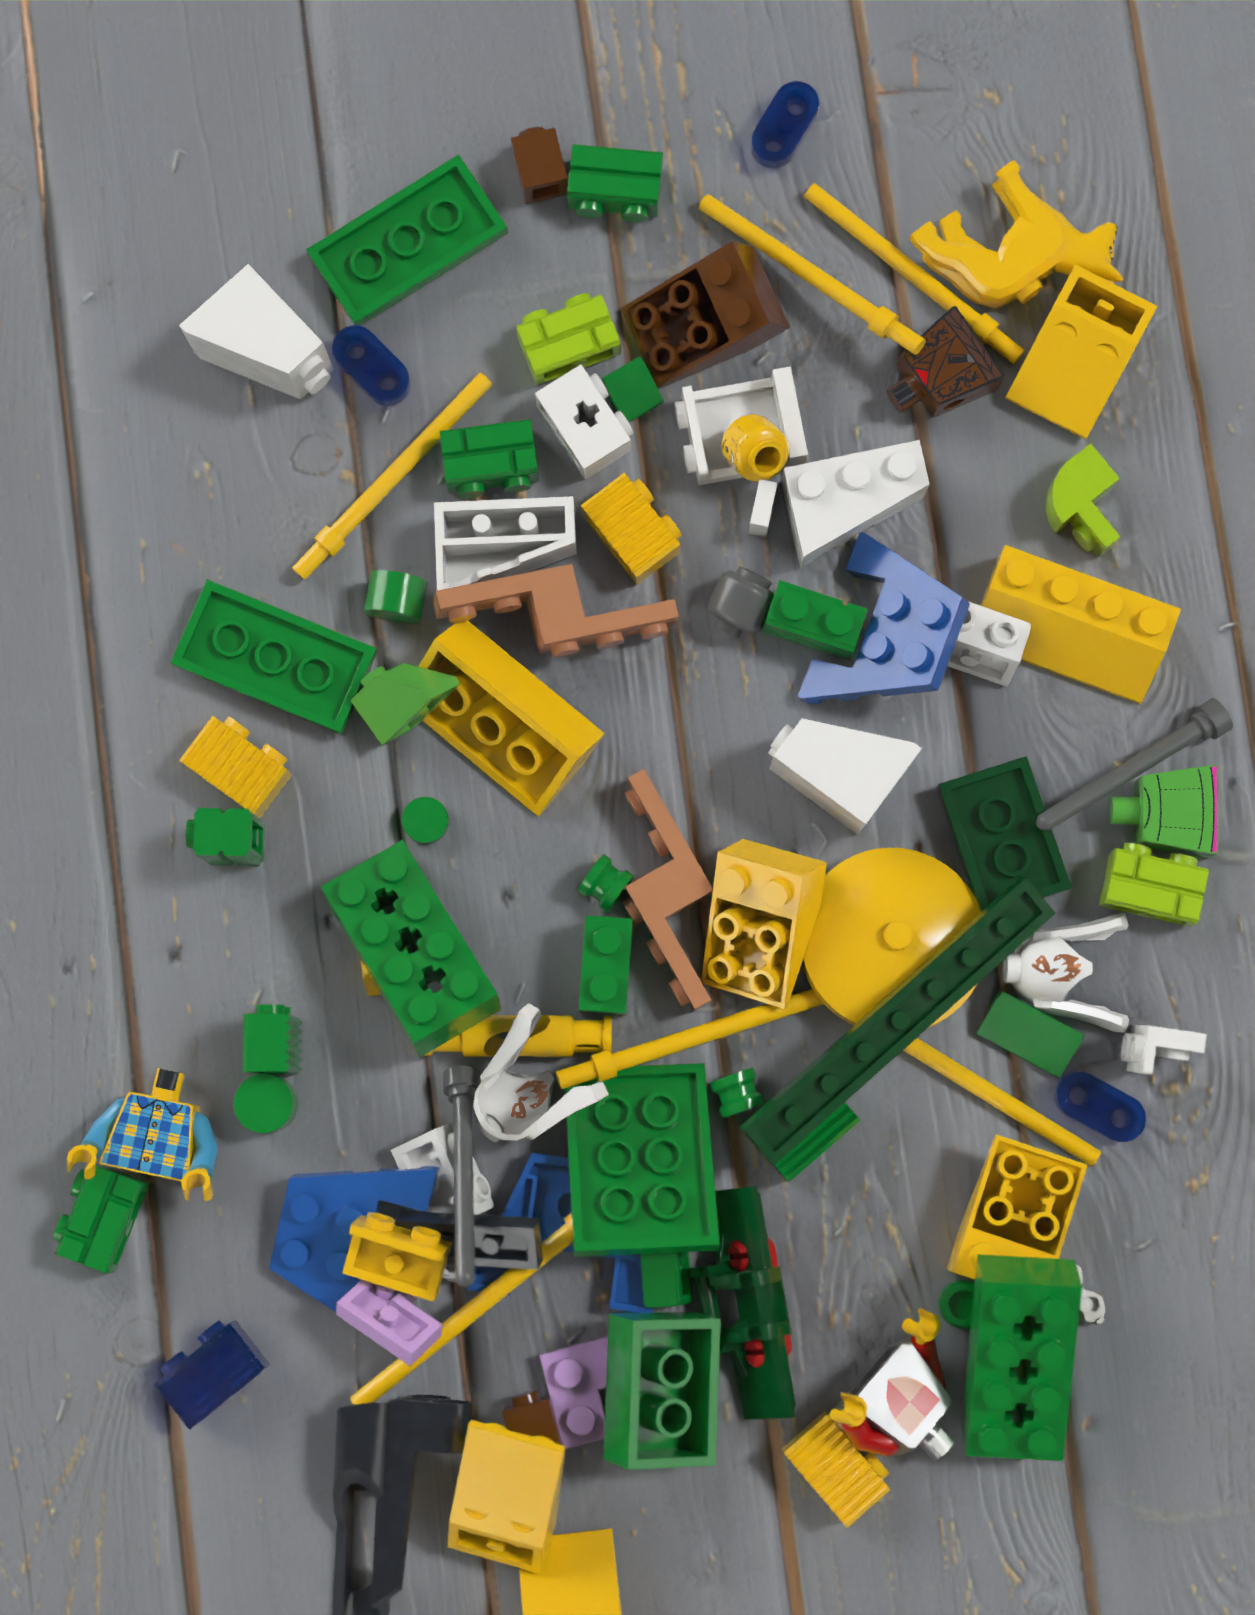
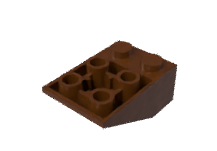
(705, 314)

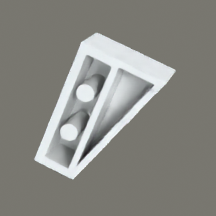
(850, 493)

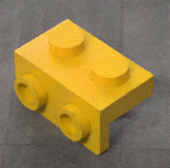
(397, 1256)

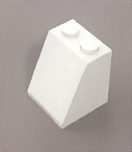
(258, 337)
(841, 767)

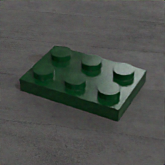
(997, 831)

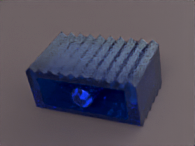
(211, 1373)

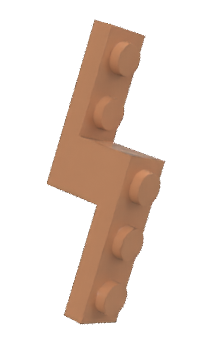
(555, 610)
(666, 891)

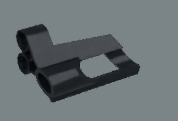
(379, 1455)

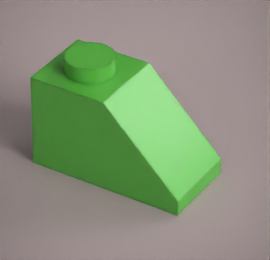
(400, 698)

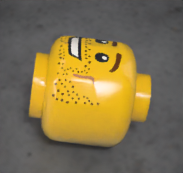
(755, 447)

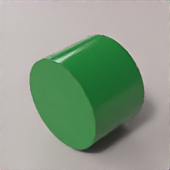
(395, 596)
(265, 1103)

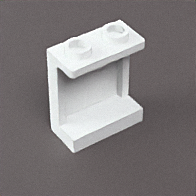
(713, 410)

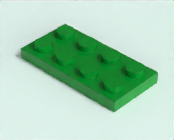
(407, 241)
(273, 656)

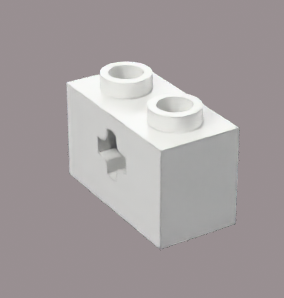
(587, 446)

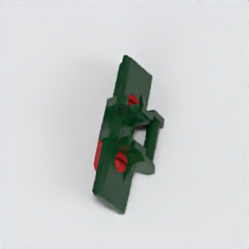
(762, 1334)

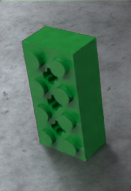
(402, 976)
(1021, 1357)

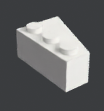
(501, 537)

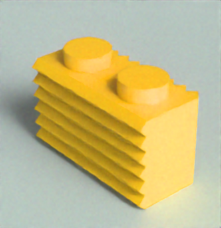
(631, 527)
(237, 766)
(837, 1469)

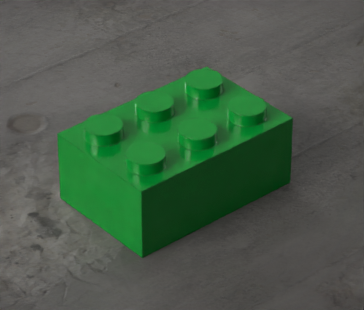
(662, 1390)

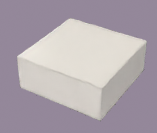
(762, 508)

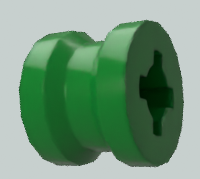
(605, 883)
(737, 1092)

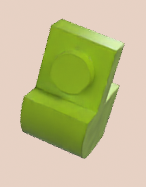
(1072, 500)

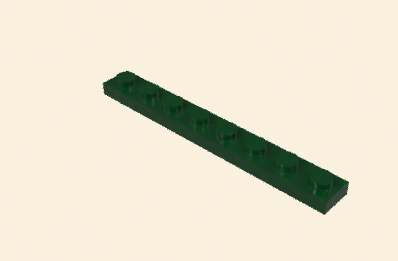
(897, 1020)

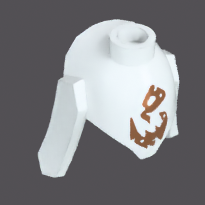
(1048, 968)
(519, 1104)

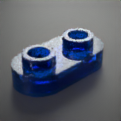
(784, 127)
(373, 366)
(1099, 1105)

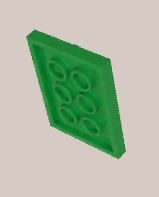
(643, 1165)

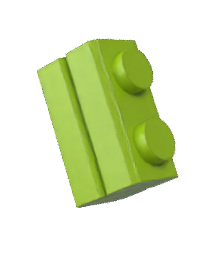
(568, 337)
(1153, 885)

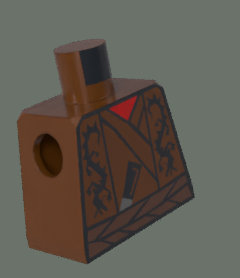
(947, 370)

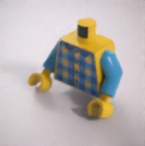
(153, 1137)

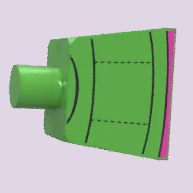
(1173, 811)

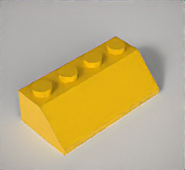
(1082, 623)
(507, 718)

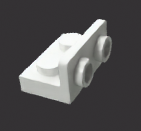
(989, 644)
(1150, 1041)
(437, 1150)

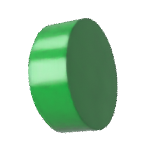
(425, 820)
(956, 1303)

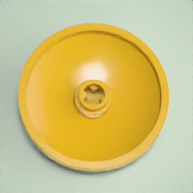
(880, 924)

